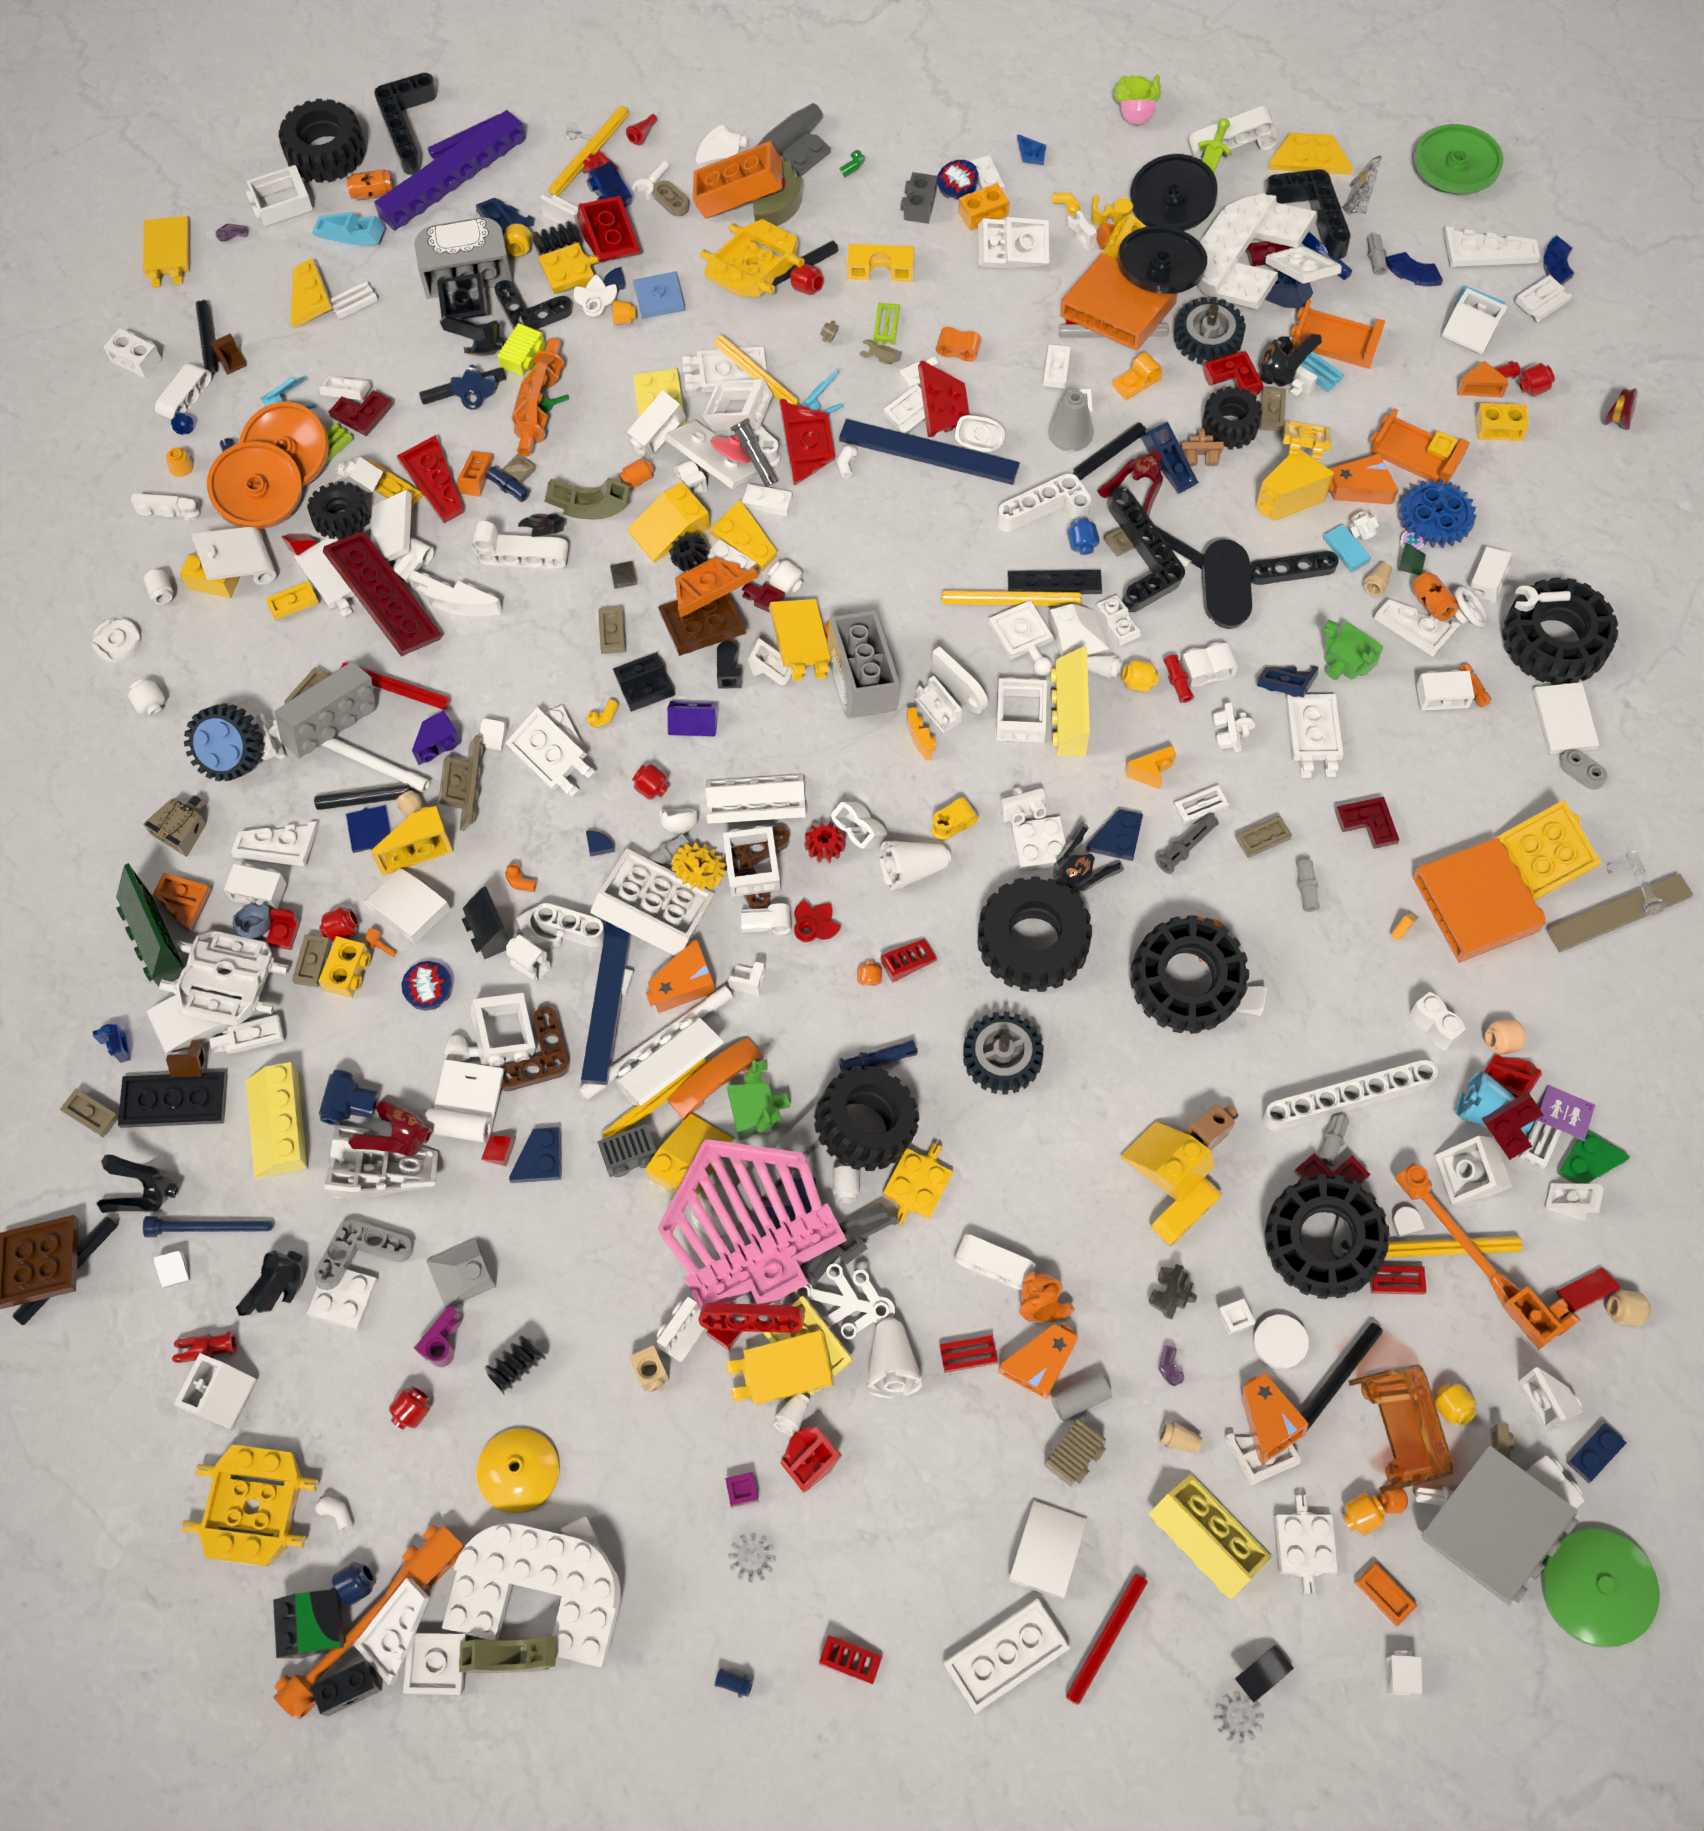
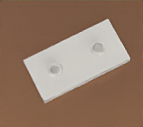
(695, 443)
(1006, 1656)

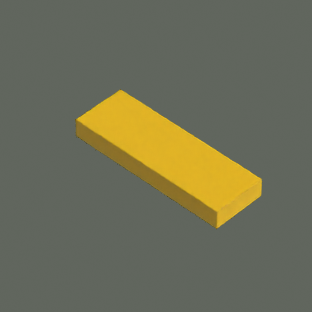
(391, 485)

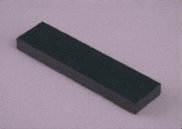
(1056, 581)

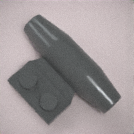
(795, 142)

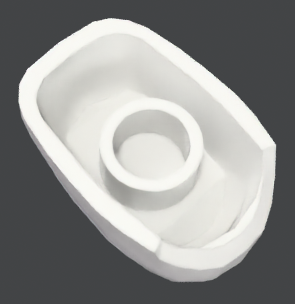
(980, 433)

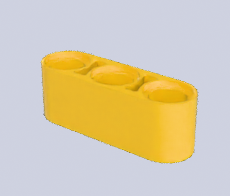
(1184, 1214)

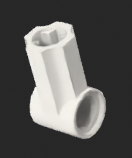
(419, 555)
(773, 919)

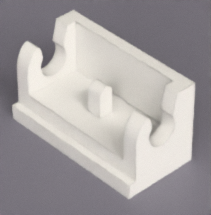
(1491, 574)
(938, 705)

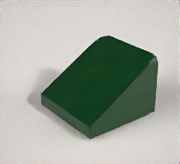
(1412, 560)

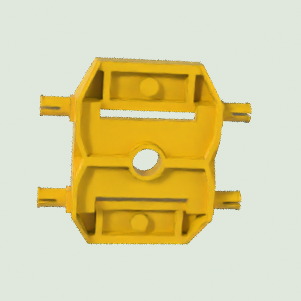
(732, 263)
(229, 1500)

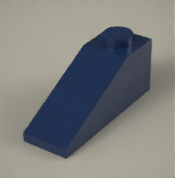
(1289, 292)
(1173, 462)

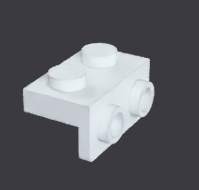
(682, 1331)

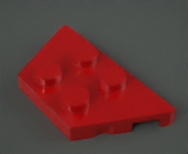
(942, 399)
(807, 440)

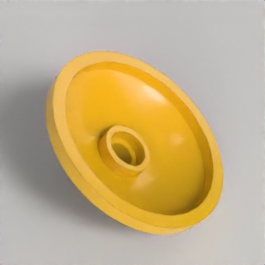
(528, 1485)

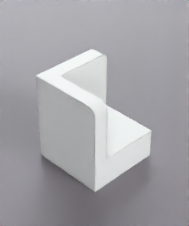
(748, 979)

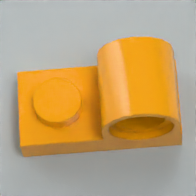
(1143, 374)

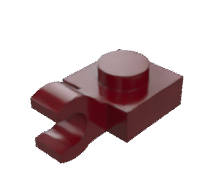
(763, 595)

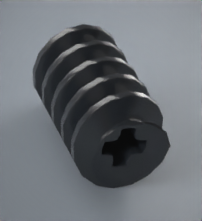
(556, 238)
(514, 1363)

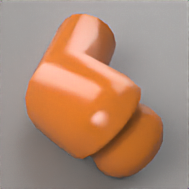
(517, 880)

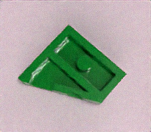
(1591, 1160)

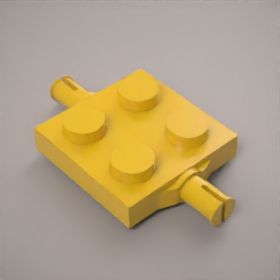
(917, 1183)

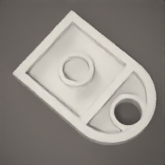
(958, 682)

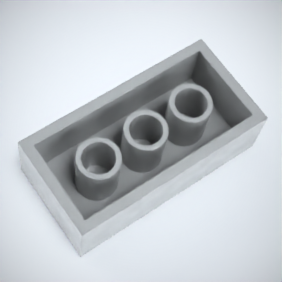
(325, 709)

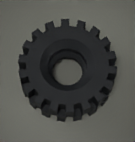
(338, 498)

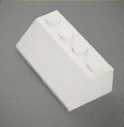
(667, 1061)

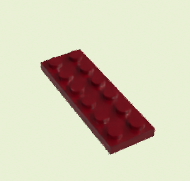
(382, 593)

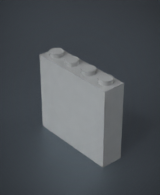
(1500, 1526)

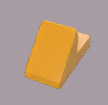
(1147, 768)

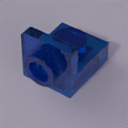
(115, 1041)

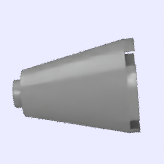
(1072, 423)

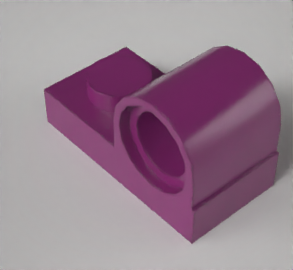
(435, 1337)

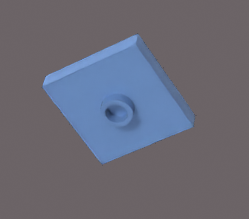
(658, 295)

